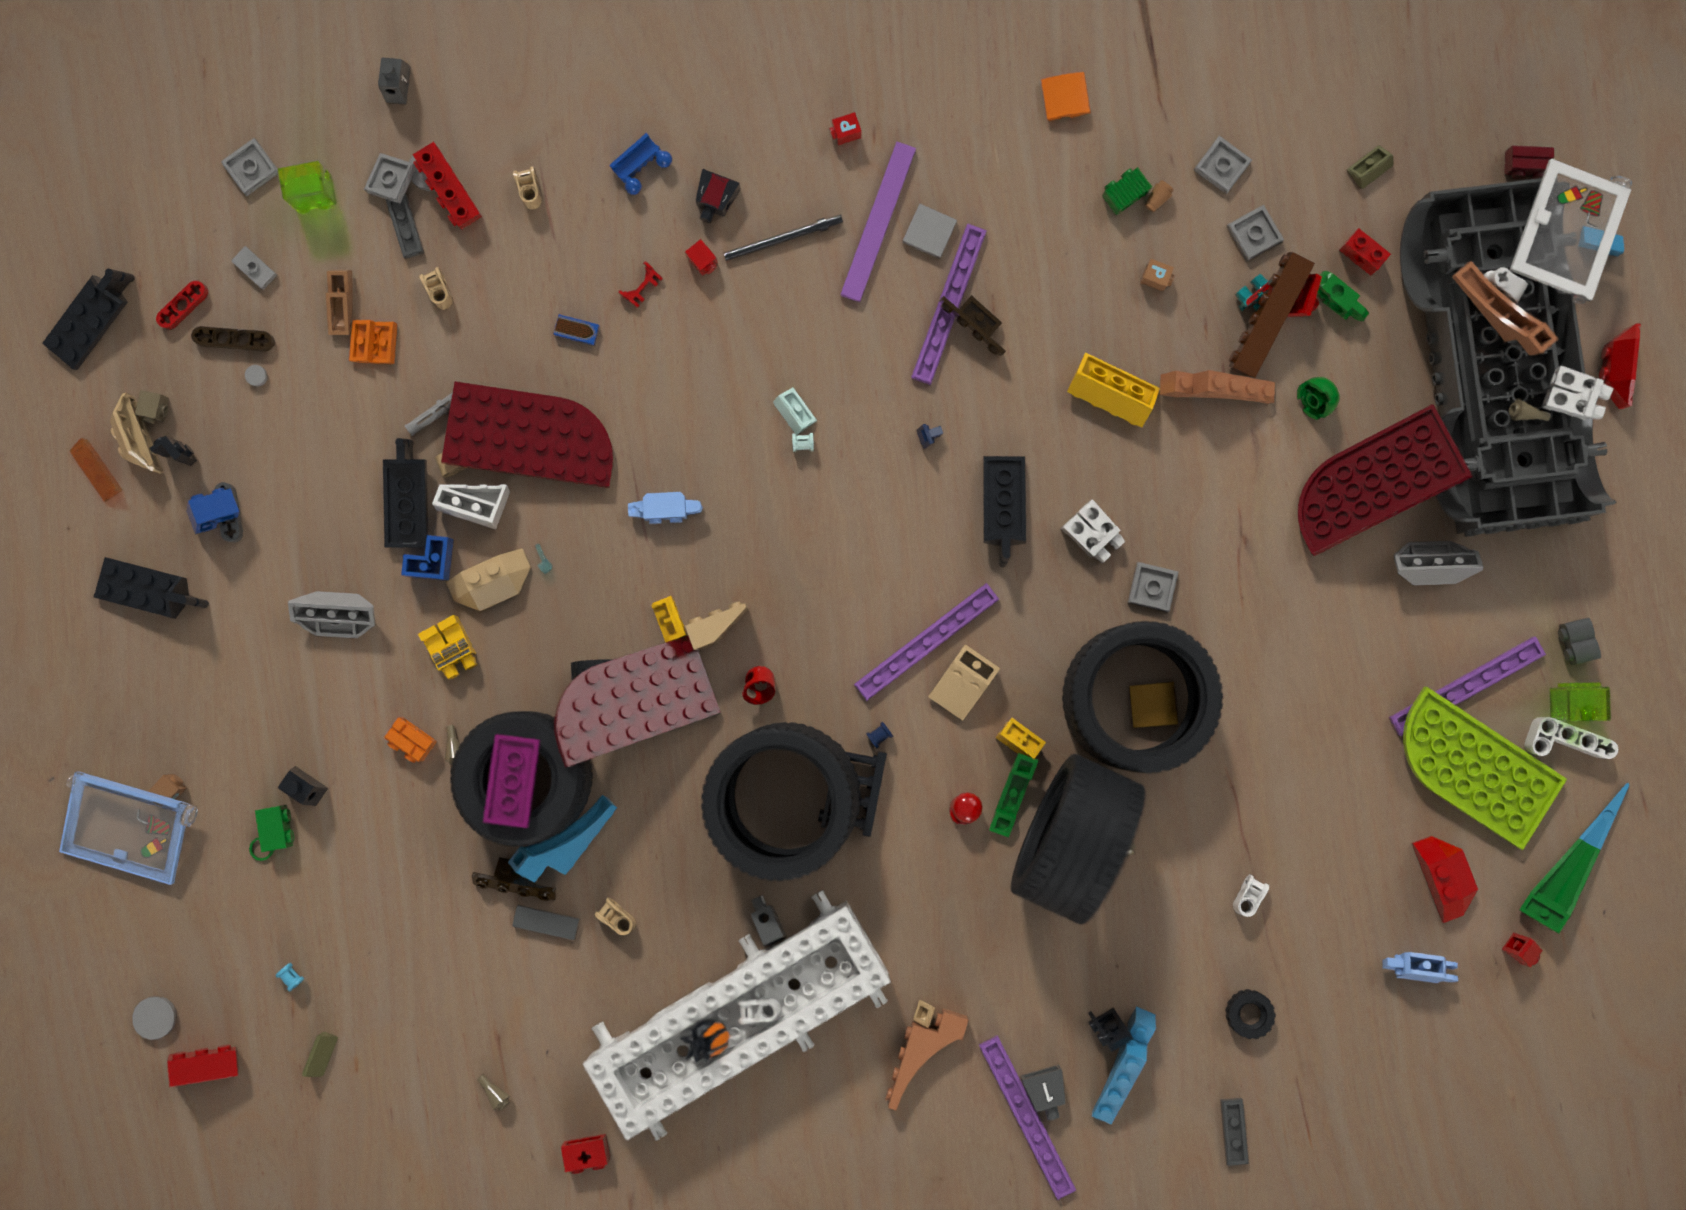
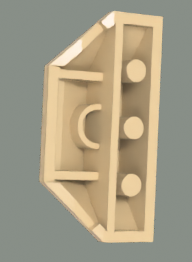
(133, 435)
(490, 580)

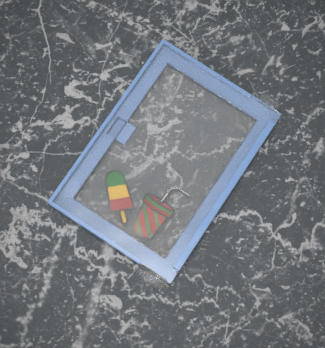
(125, 827)

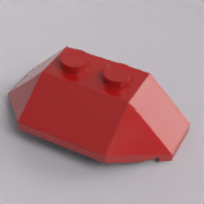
(1620, 365)
(1446, 876)

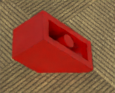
(1523, 949)

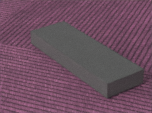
(405, 228)
(546, 922)
(1234, 1131)

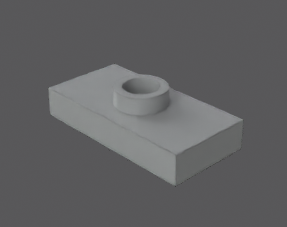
(254, 267)

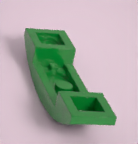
(1012, 794)

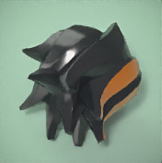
(706, 1040)

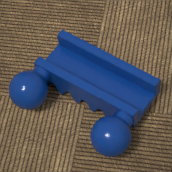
(635, 158)

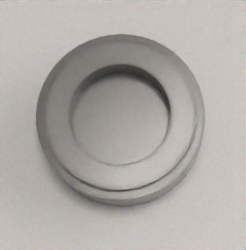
(256, 375)

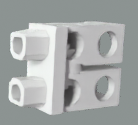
(1576, 394)
(1093, 530)

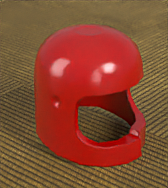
(756, 675)
(966, 808)

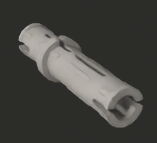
(413, 426)

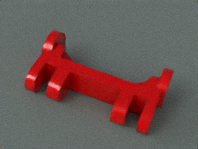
(631, 295)

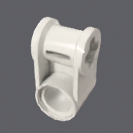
(1507, 283)
(1251, 895)
(753, 1010)

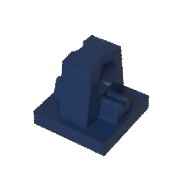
(927, 435)

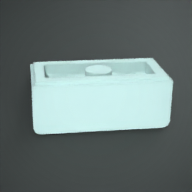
(794, 411)

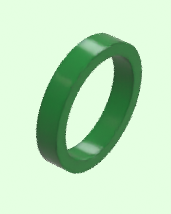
(252, 853)

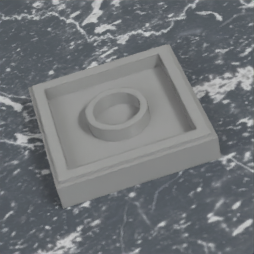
(1222, 164)
(250, 167)
(390, 178)
(929, 231)
(1255, 233)
(1153, 587)

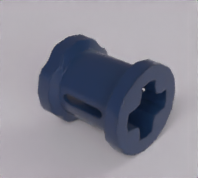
(879, 735)

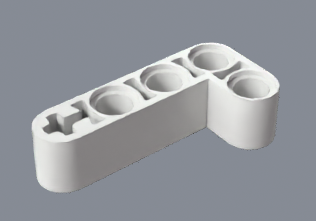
(1573, 739)

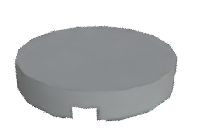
(154, 1017)

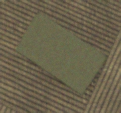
(1371, 166)
(320, 1055)

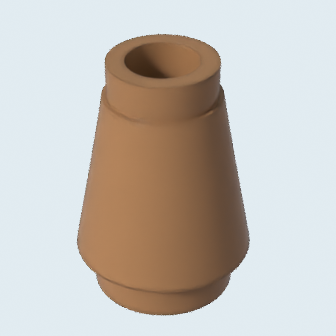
(1158, 196)

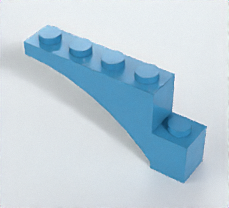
(564, 848)
(1126, 1067)

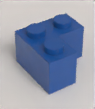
(211, 509)
(434, 564)

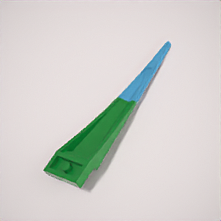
(1558, 892)

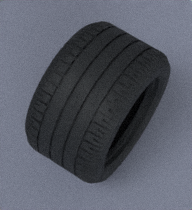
(469, 780)

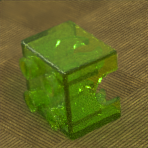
(307, 186)
(1571, 699)

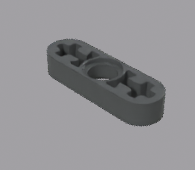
(225, 528)

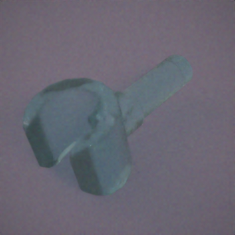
(545, 564)

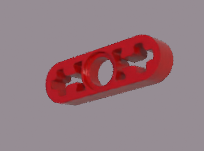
(191, 305)

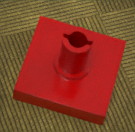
(1306, 300)

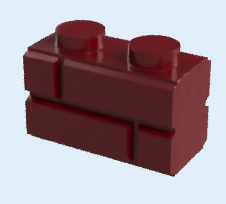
(1527, 161)

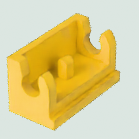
(669, 619)
(1020, 739)

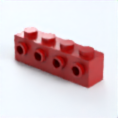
(447, 185)

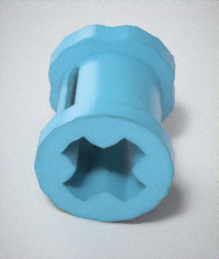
(289, 977)

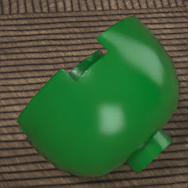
(1319, 397)

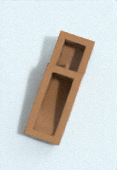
(339, 301)

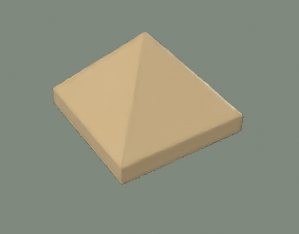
(924, 1013)

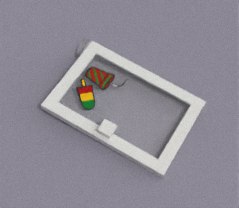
(1571, 229)

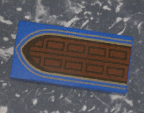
(576, 330)

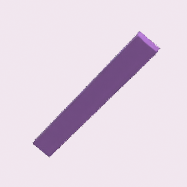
(878, 222)
(953, 291)
(926, 641)
(1482, 677)
(1027, 1117)

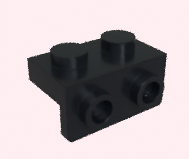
(177, 450)
(1111, 1029)

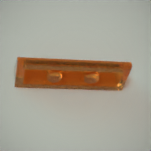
(95, 469)

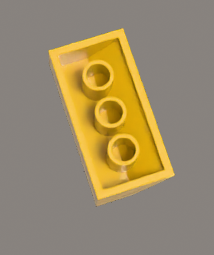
(1113, 390)

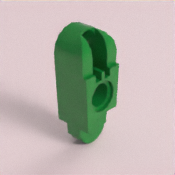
(1340, 297)

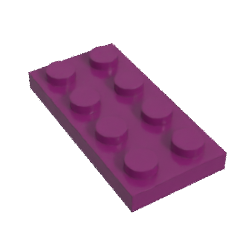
(511, 781)

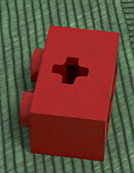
(1364, 252)
(594, 1146)

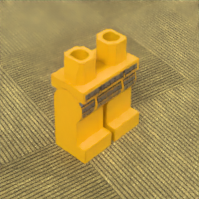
(449, 646)

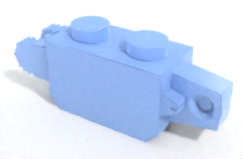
(664, 506)
(1421, 967)

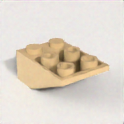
(712, 629)
(964, 682)

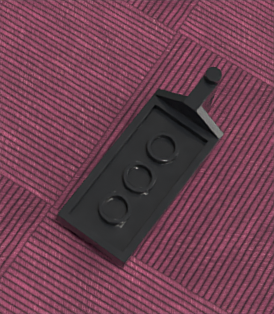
(88, 317)
(405, 498)
(1004, 503)
(144, 589)

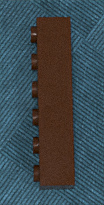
(1271, 314)

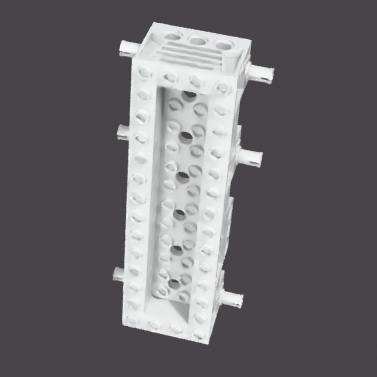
(764, 975)

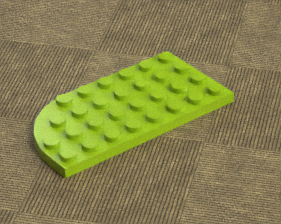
(1478, 769)

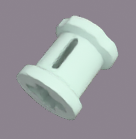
(803, 442)

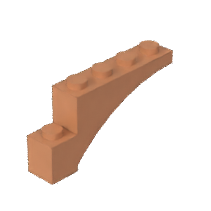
(1502, 313)
(1216, 385)
(922, 1045)

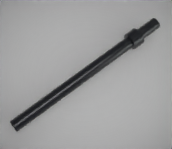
(821, 224)

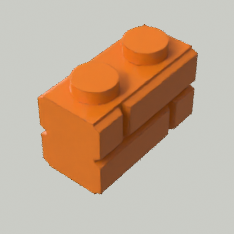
(409, 739)

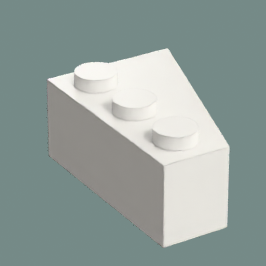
(473, 503)

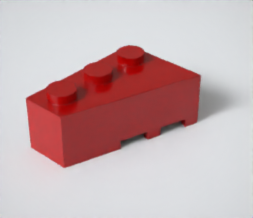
(202, 1065)

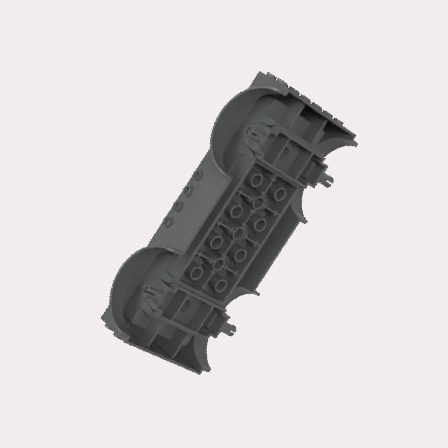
(1478, 377)

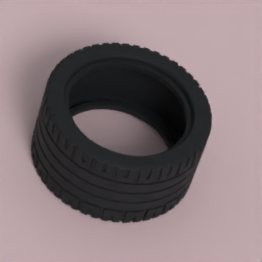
(1202, 687)
(1078, 839)
(738, 843)

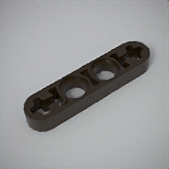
(233, 336)

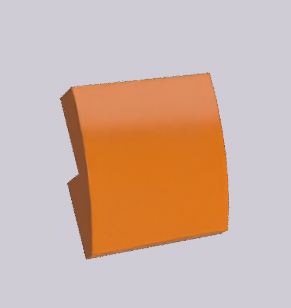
(1066, 96)
(373, 342)

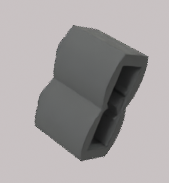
(1579, 641)

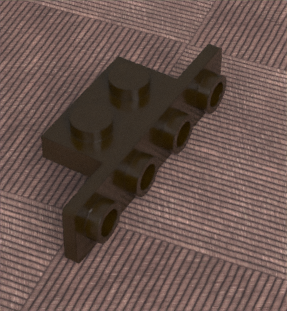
(978, 319)
(507, 880)

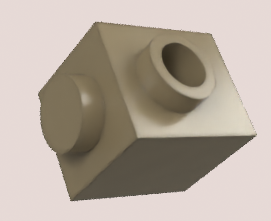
(152, 407)

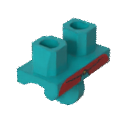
(1246, 298)

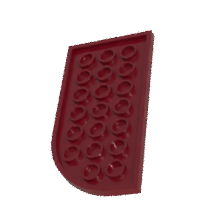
(526, 436)
(1379, 479)

